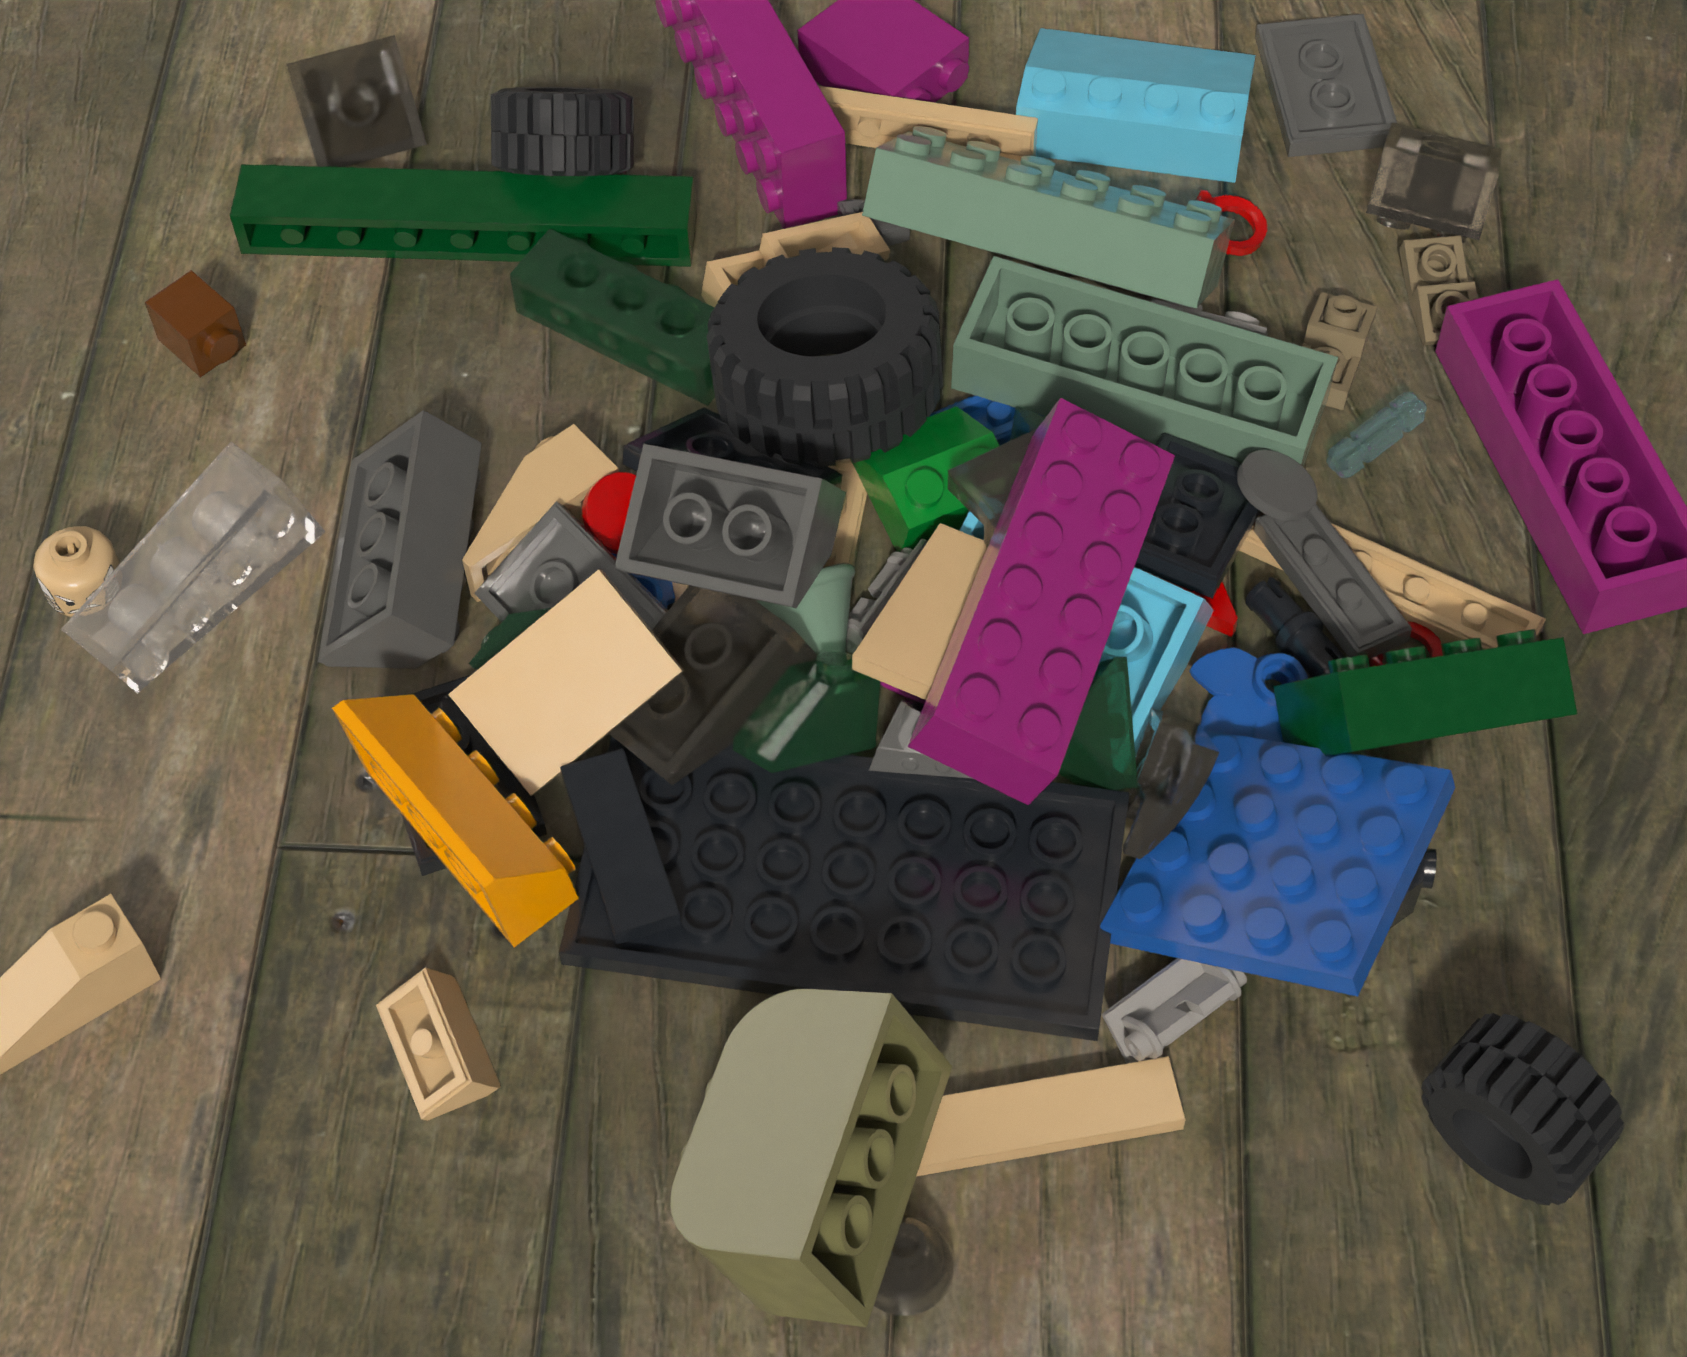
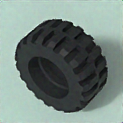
(836, 404)

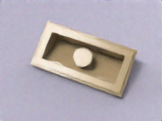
(437, 1044)

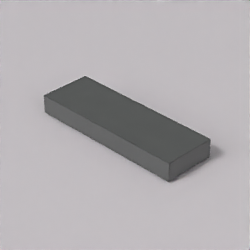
(1334, 583)

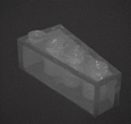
(193, 568)

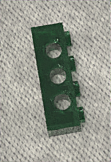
(617, 312)

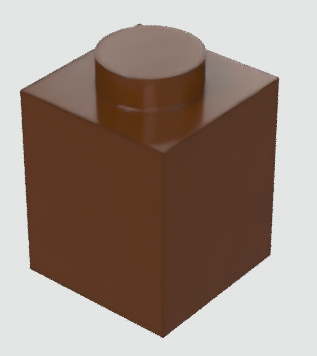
(195, 323)

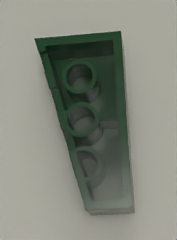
(1428, 697)

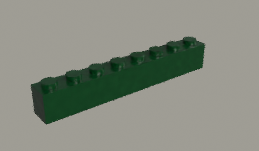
(459, 213)

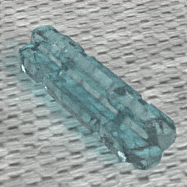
(1376, 434)

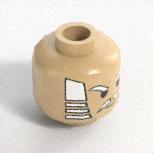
(73, 566)

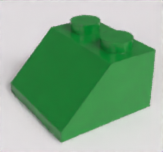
(912, 479)

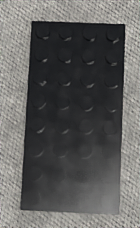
(875, 888)

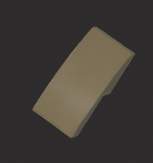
(1433, 280)
(1341, 329)

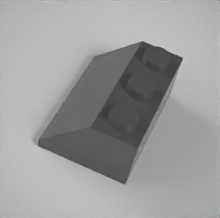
(728, 526)

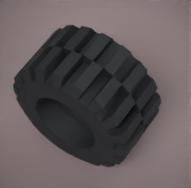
(562, 131)
(1522, 1108)

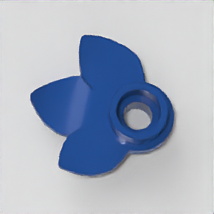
(1240, 698)

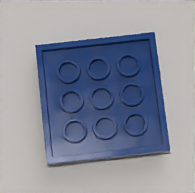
(1285, 863)

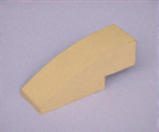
(847, 231)

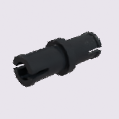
(1295, 631)

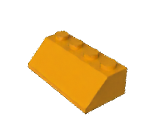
(460, 811)

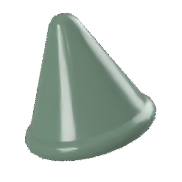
(823, 611)

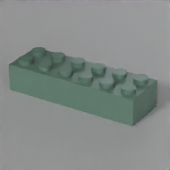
(1049, 216)
(1138, 365)

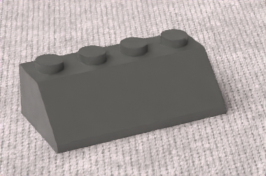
(402, 548)

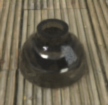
(917, 1269)

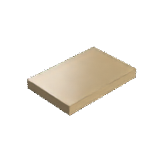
(921, 615)
(566, 682)

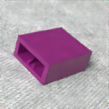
(885, 49)

